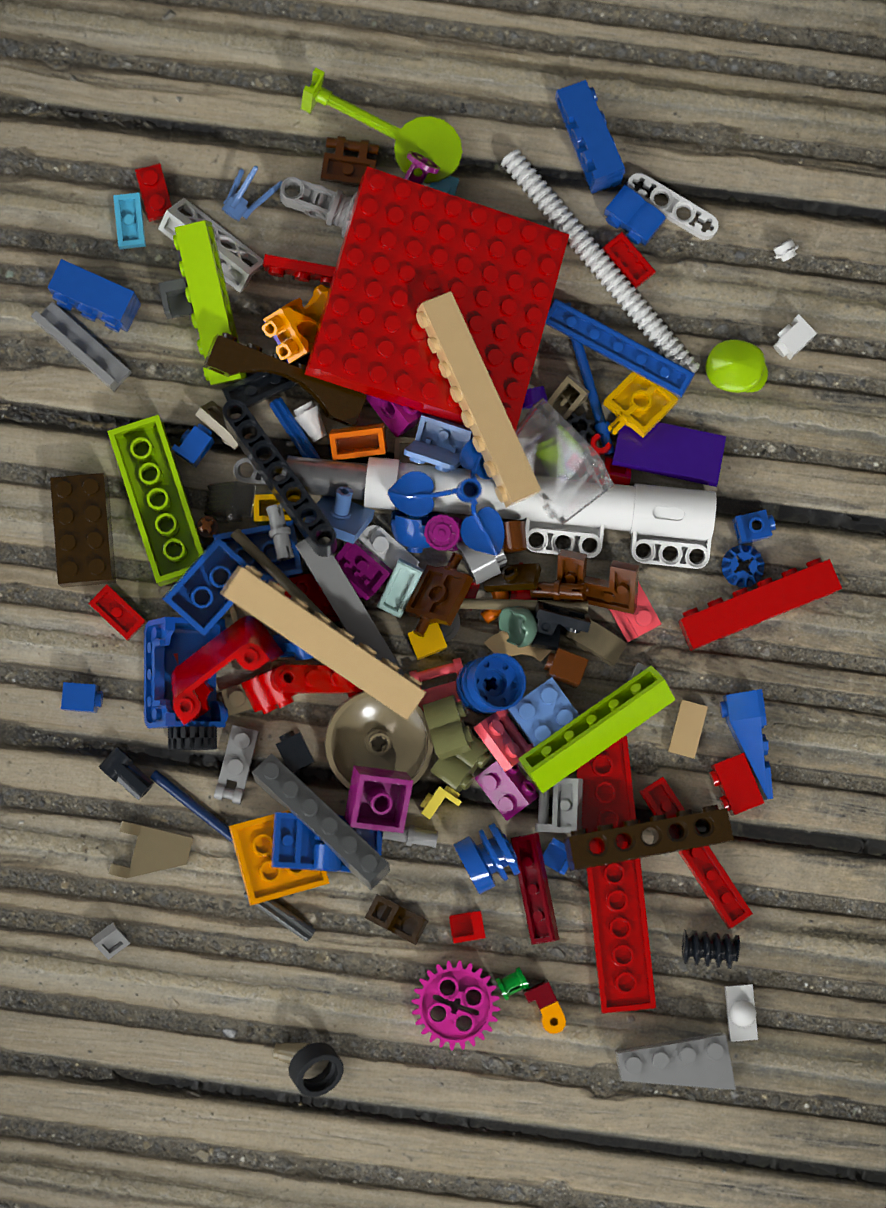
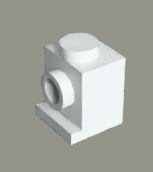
(794, 338)

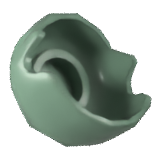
(519, 625)

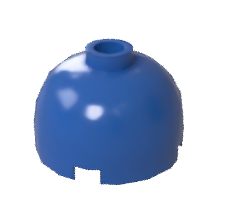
(410, 530)

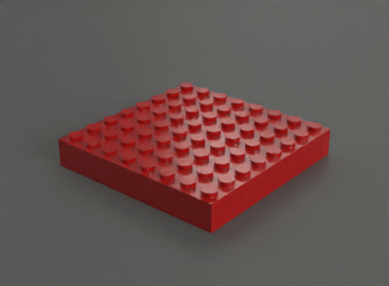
(414, 246)

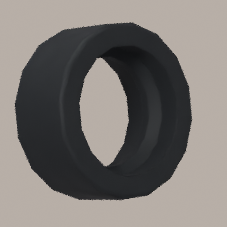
(324, 1081)

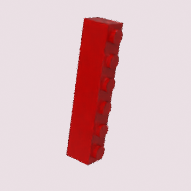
(760, 604)

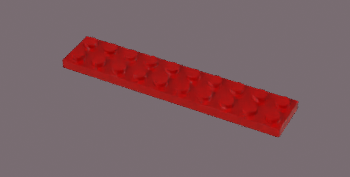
(616, 888)

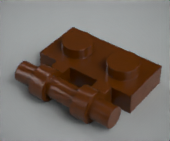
(347, 169)

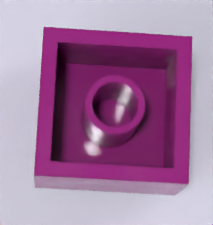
(378, 799)

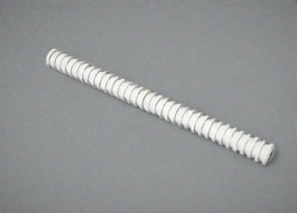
(597, 260)

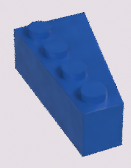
(590, 136)

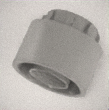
(481, 565)

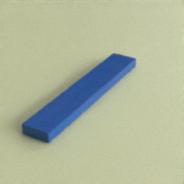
(619, 348)

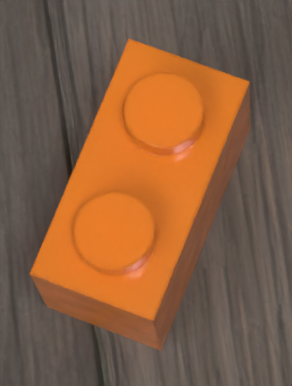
(358, 441)

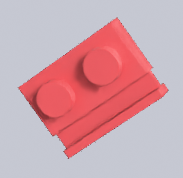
(640, 622)

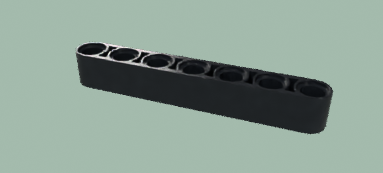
(281, 489)

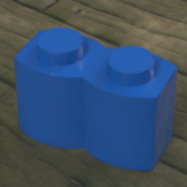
(634, 216)

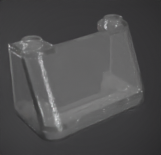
(562, 462)

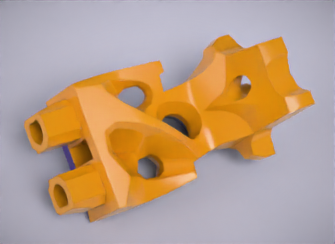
(295, 325)

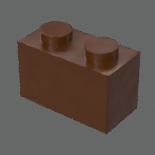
(565, 667)

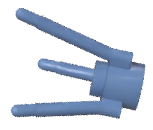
(236, 205)

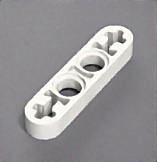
(674, 202)

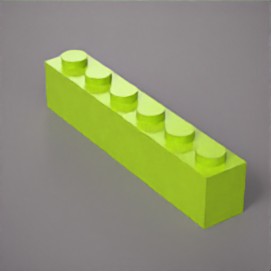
(205, 289)
(597, 729)

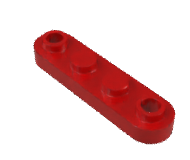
(311, 680)

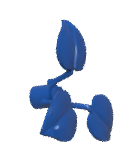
(479, 532)

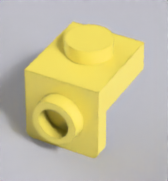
(432, 802)

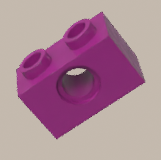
(396, 417)

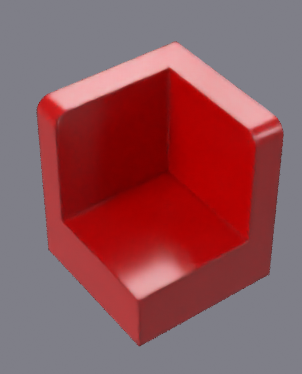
(467, 926)

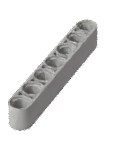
(345, 601)

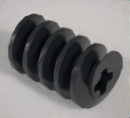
(710, 948)

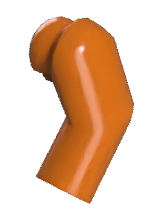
(491, 615)

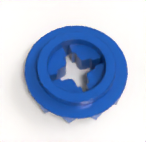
(741, 578)

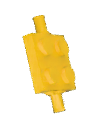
(638, 404)

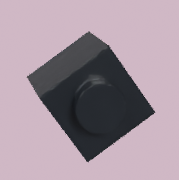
(294, 751)

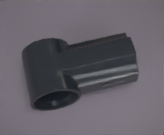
(122, 769)

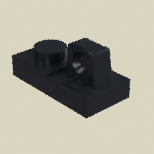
(551, 615)

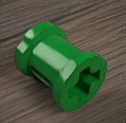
(512, 983)

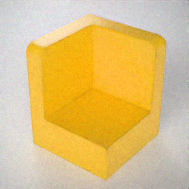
(429, 644)

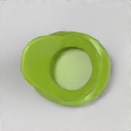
(737, 367)

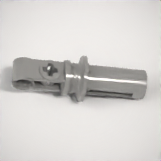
(331, 206)

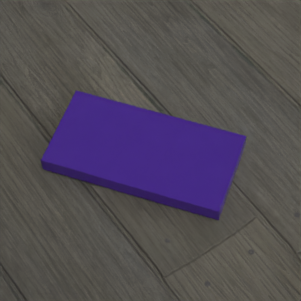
(672, 453)

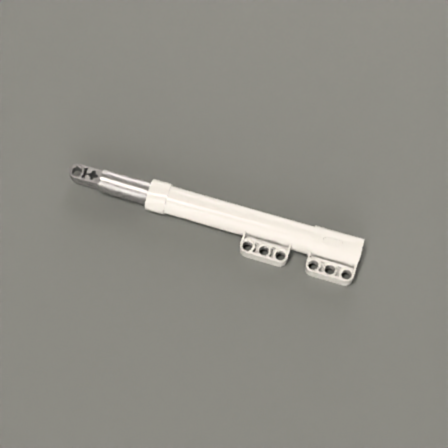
(649, 512)

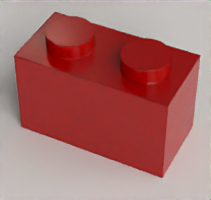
(736, 784)

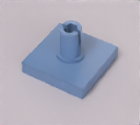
(345, 516)

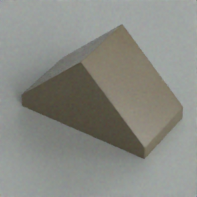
(568, 397)

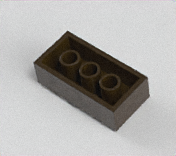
(83, 530)

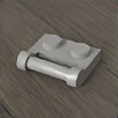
(566, 807)

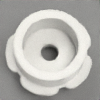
(785, 250)

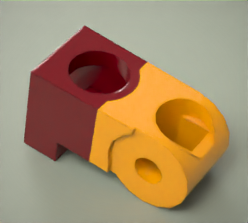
(552, 1015)

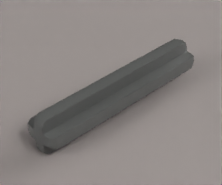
(286, 918)

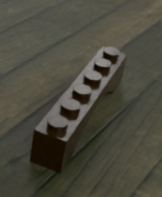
(231, 358)

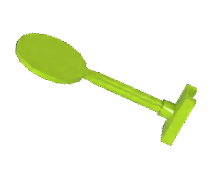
(423, 135)

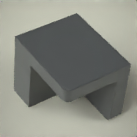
(174, 298)

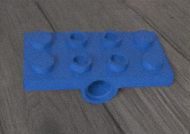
(300, 848)

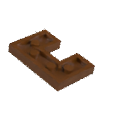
(616, 593)

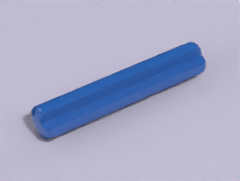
(293, 429)

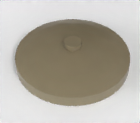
(376, 737)

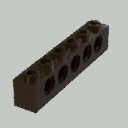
(717, 832)

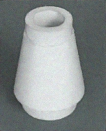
(311, 421)

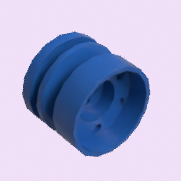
(503, 680)
(487, 858)

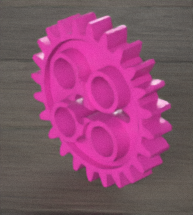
(446, 1028)

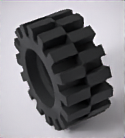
(192, 738)

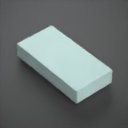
(400, 588)

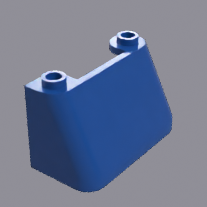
(161, 641)

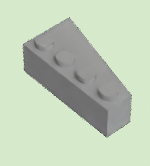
(681, 1062)

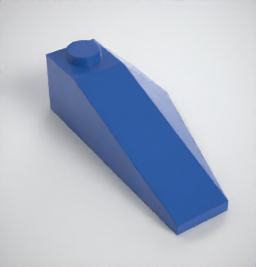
(746, 719)

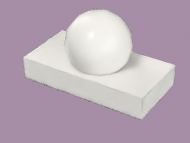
(741, 1012)

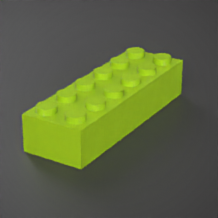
(157, 497)

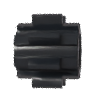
(582, 420)

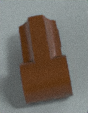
(514, 537)

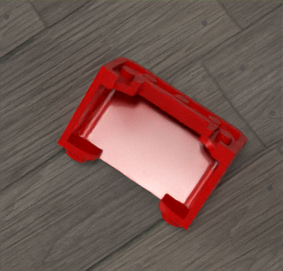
(243, 640)

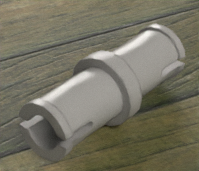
(279, 532)
(413, 836)

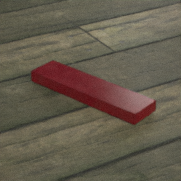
(535, 889)

